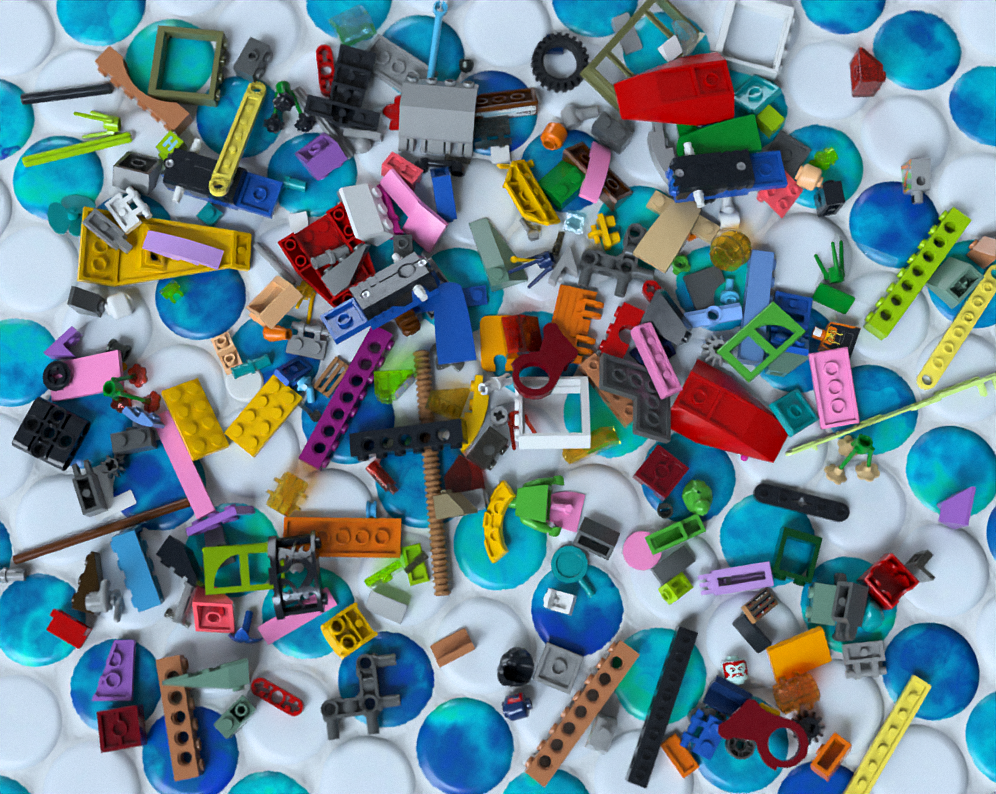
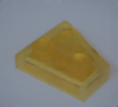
(448, 402)

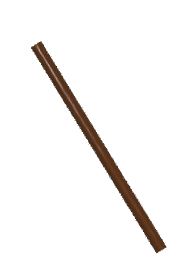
(100, 531)

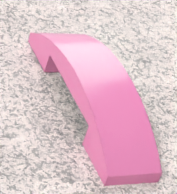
(596, 172)

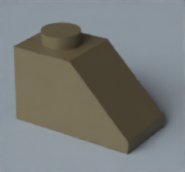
(452, 505)

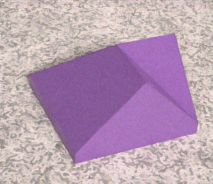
(957, 508)

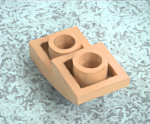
(226, 351)

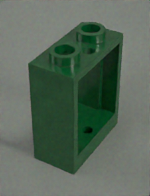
(788, 533)

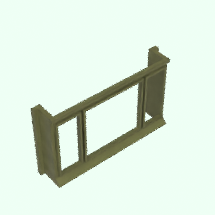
(599, 82)

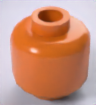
(553, 136)

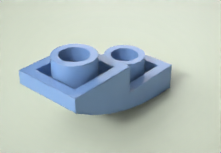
(139, 416)

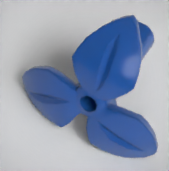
(242, 633)

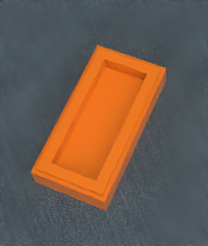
(679, 756)

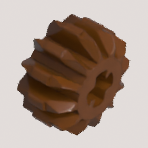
(408, 323)

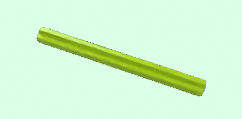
(77, 149)

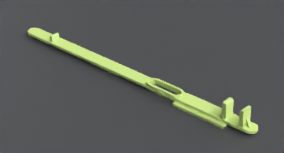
(979, 382)

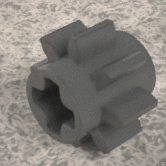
(114, 471)

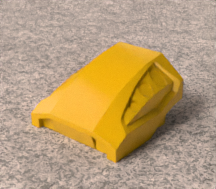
(347, 631)

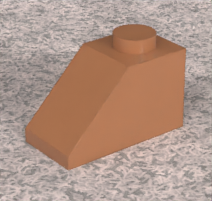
(982, 251)

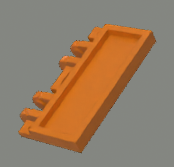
(569, 314)

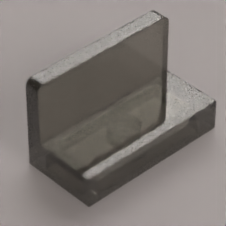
(917, 563)

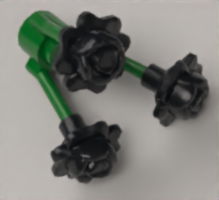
(284, 101)

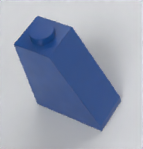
(443, 193)

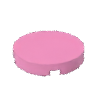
(637, 552)

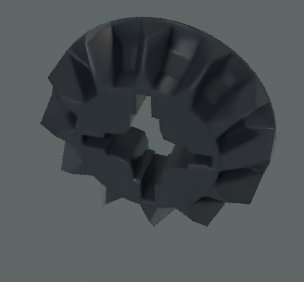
(56, 368)

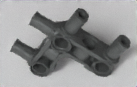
(611, 265)
(368, 689)

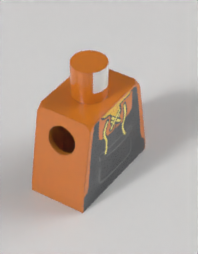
(836, 336)

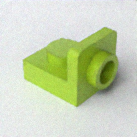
(675, 588)

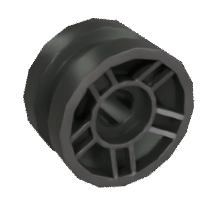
(746, 750)

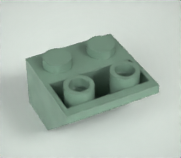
(954, 281)

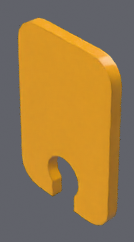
(492, 343)

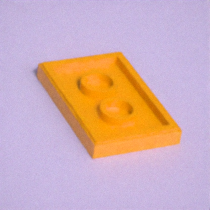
(799, 653)

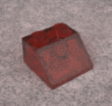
(865, 74)

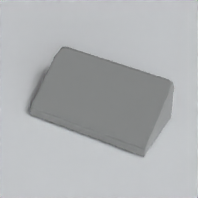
(386, 607)

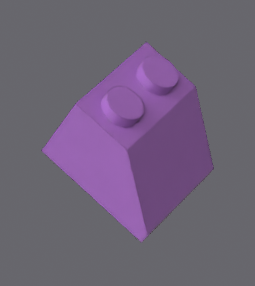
(321, 156)

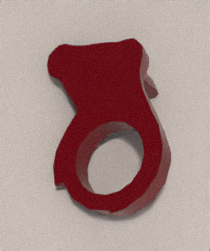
(553, 358)
(757, 724)

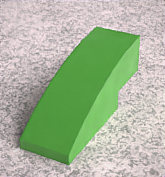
(675, 534)

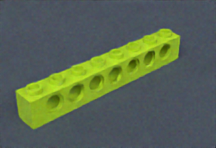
(957, 223)

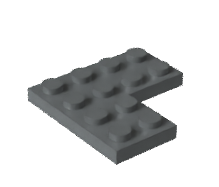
(633, 382)

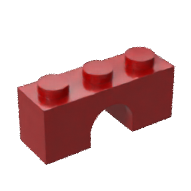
(626, 318)

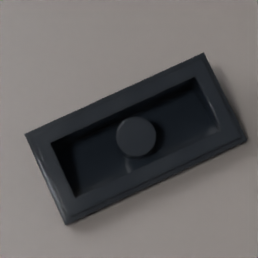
(751, 633)

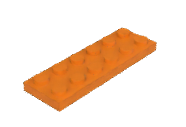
(349, 536)

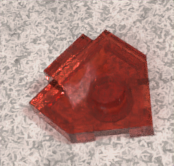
(464, 476)

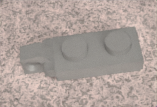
(107, 231)

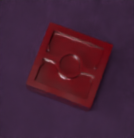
(660, 472)
(121, 728)

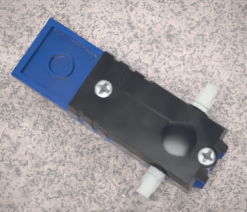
(191, 173)
(723, 174)
(383, 297)

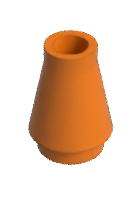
(277, 333)

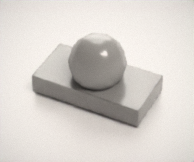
(362, 139)

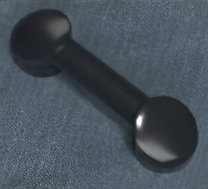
(457, 168)

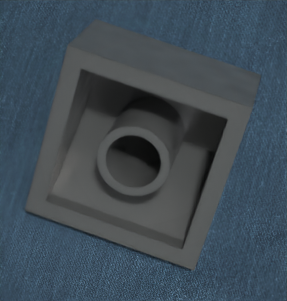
(137, 171)

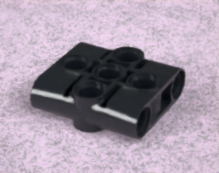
(56, 451)

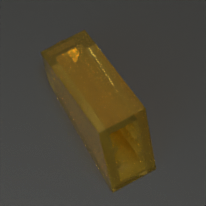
(600, 441)

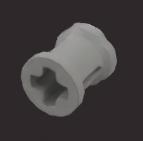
(495, 412)

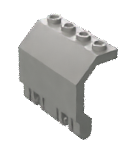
(437, 114)

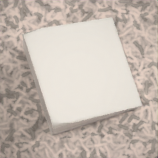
(670, 49)

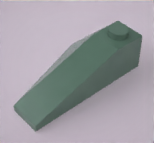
(495, 256)
(226, 676)

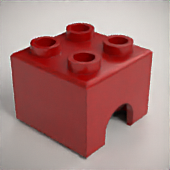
(888, 581)

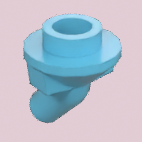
(729, 296)
(306, 385)

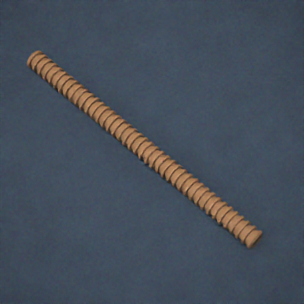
(432, 477)

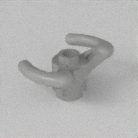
(105, 600)

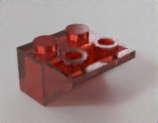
(520, 335)

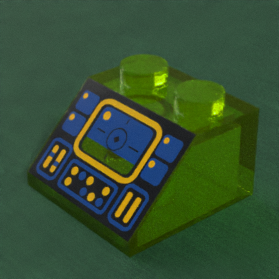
(392, 384)

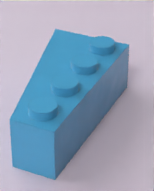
(137, 568)

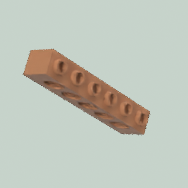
(181, 768)

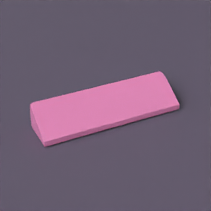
(399, 191)
(655, 360)
(276, 629)

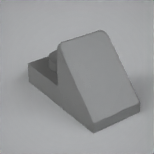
(565, 264)

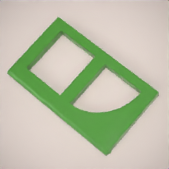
(768, 316)

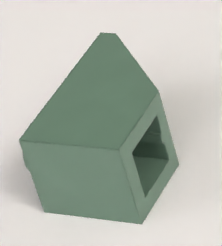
(785, 364)
(235, 717)

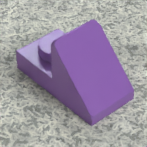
(61, 346)

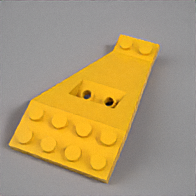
(115, 268)

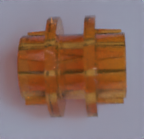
(795, 693)

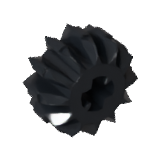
(814, 729)

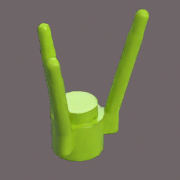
(111, 123)

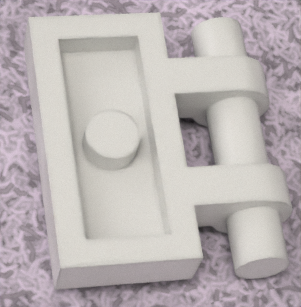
(124, 214)

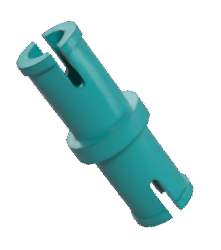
(250, 366)

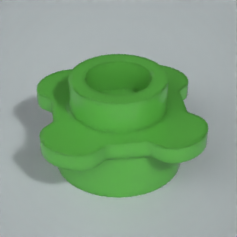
(684, 264)

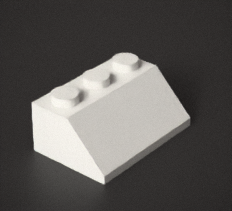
(367, 213)

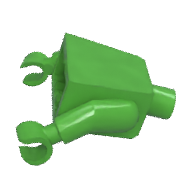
(534, 504)

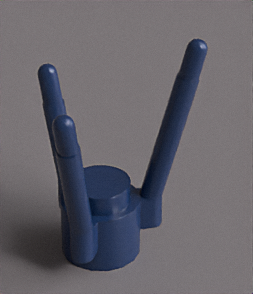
(544, 260)

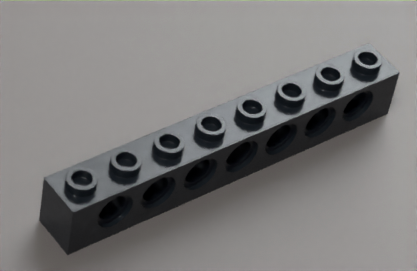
(661, 707)

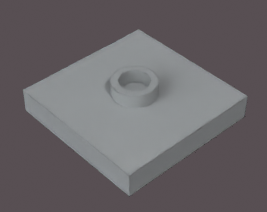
(558, 668)

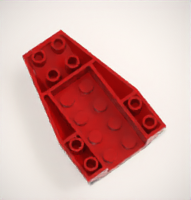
(679, 92)
(324, 234)
(725, 415)

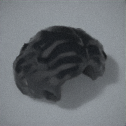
(515, 667)

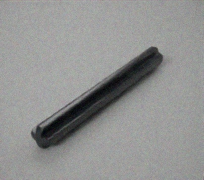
(66, 93)

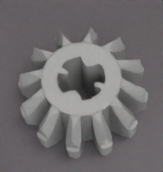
(709, 350)

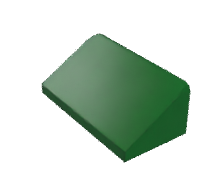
(833, 298)

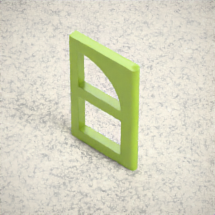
(216, 555)

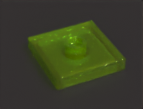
(384, 575)

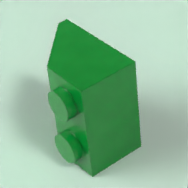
(562, 184)

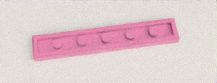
(185, 468)

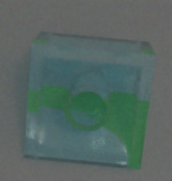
(353, 26)

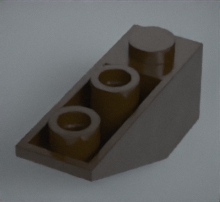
(88, 582)

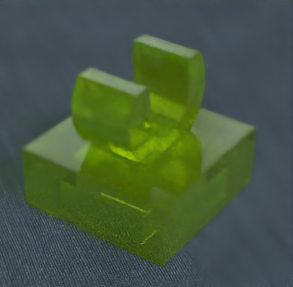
(170, 289)

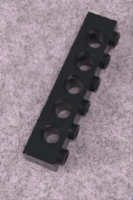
(360, 441)

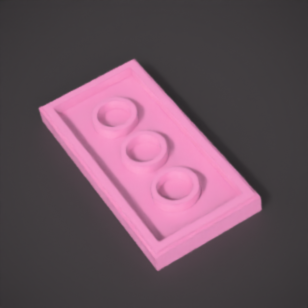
(89, 375)
(833, 388)

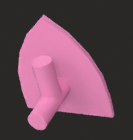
(566, 509)

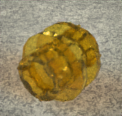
(730, 250)
(287, 494)

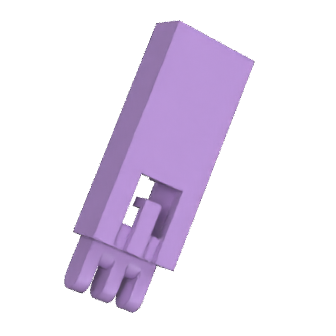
(742, 579)

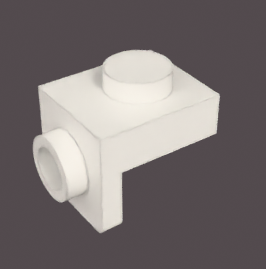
(559, 601)

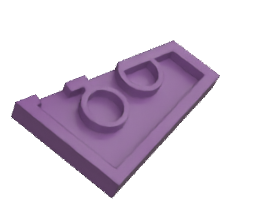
(229, 515)
(119, 673)

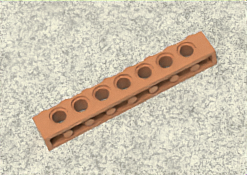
(544, 774)

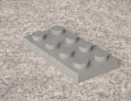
(394, 63)

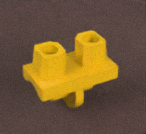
(603, 224)

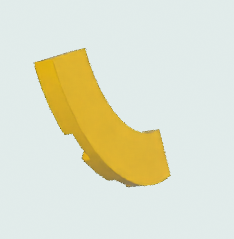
(493, 521)

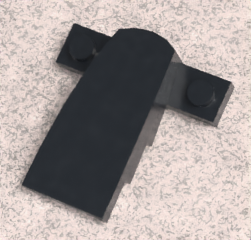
(347, 92)

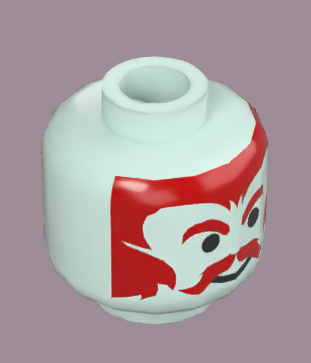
(734, 670)

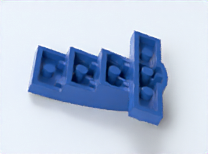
(452, 320)

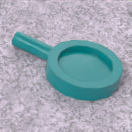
(570, 566)

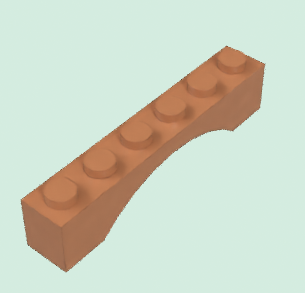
(169, 113)

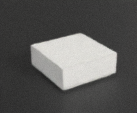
(500, 155)
(298, 221)

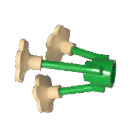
(850, 448)

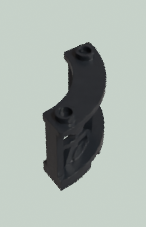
(276, 553)

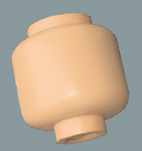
(809, 177)

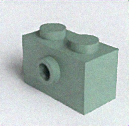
(821, 603)

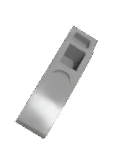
(659, 150)

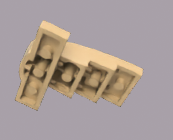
(672, 230)

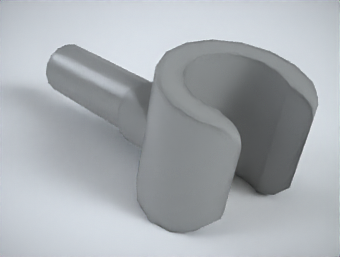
(532, 234)

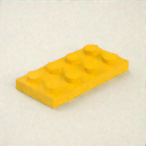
(263, 416)
(195, 419)

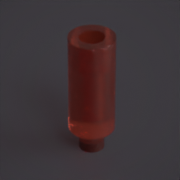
(382, 477)

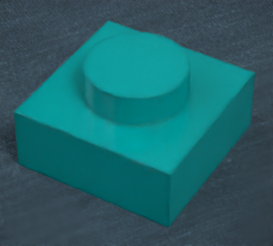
(210, 215)

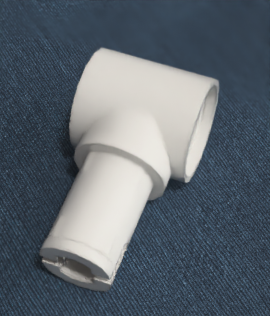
(727, 216)

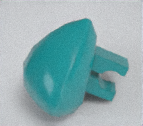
(873, 616)

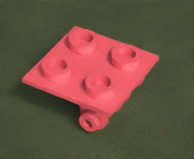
(782, 198)

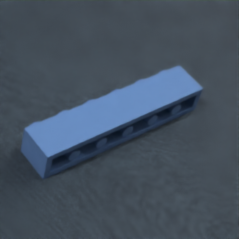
(756, 298)

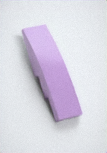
(183, 249)

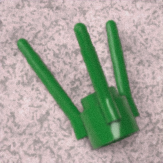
(836, 274)

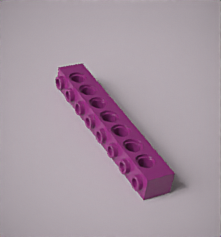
(327, 420)

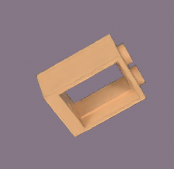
(273, 302)

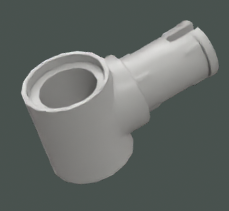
(574, 117)

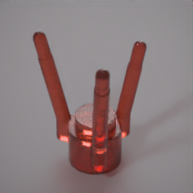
(511, 423)

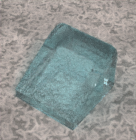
(574, 221)

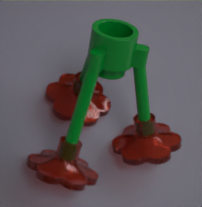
(122, 398)

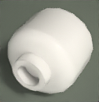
(119, 305)

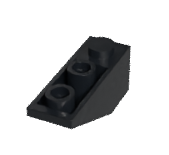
(182, 559)

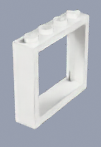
(763, 7)
(565, 385)

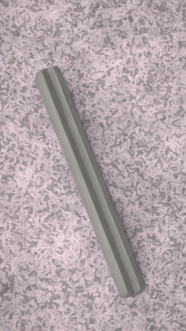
(325, 125)

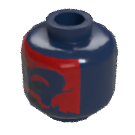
(516, 706)

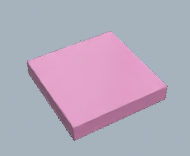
(425, 226)

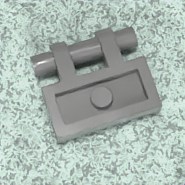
(306, 346)
(862, 653)

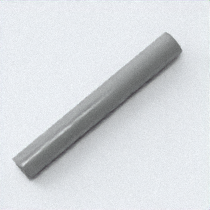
(274, 263)

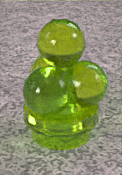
(824, 159)

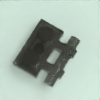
(492, 127)

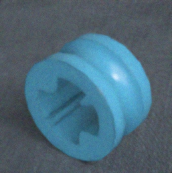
(371, 509)

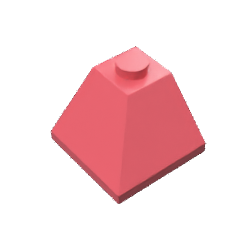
(213, 612)

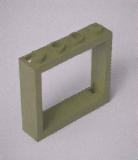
(159, 60)

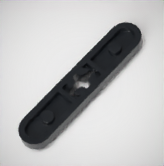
(819, 507)

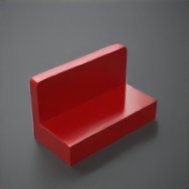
(68, 628)

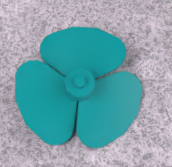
(68, 214)

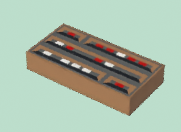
(759, 605)

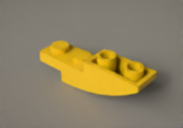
(479, 408)

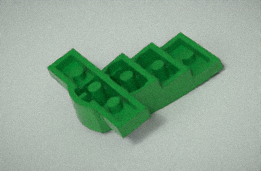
(721, 137)

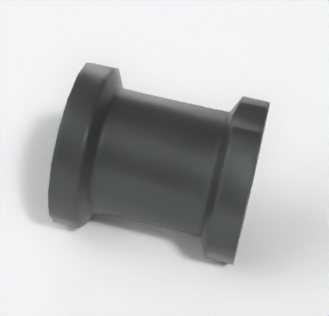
(114, 345)

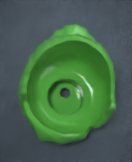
(696, 502)

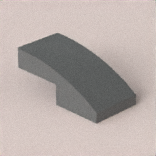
(672, 565)

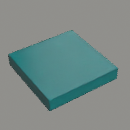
(756, 94)
(793, 412)

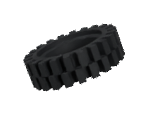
(548, 80)

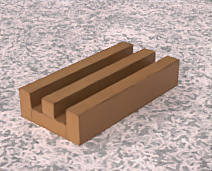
(322, 390)

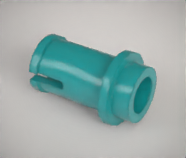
(295, 184)

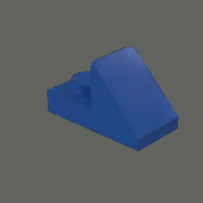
(292, 371)

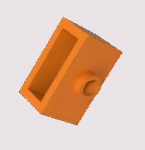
(831, 756)

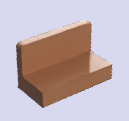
(452, 647)

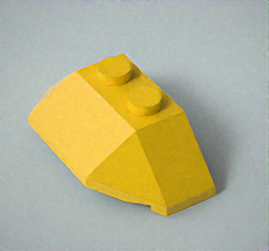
(528, 195)

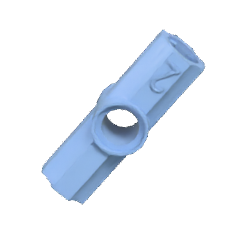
(724, 314)

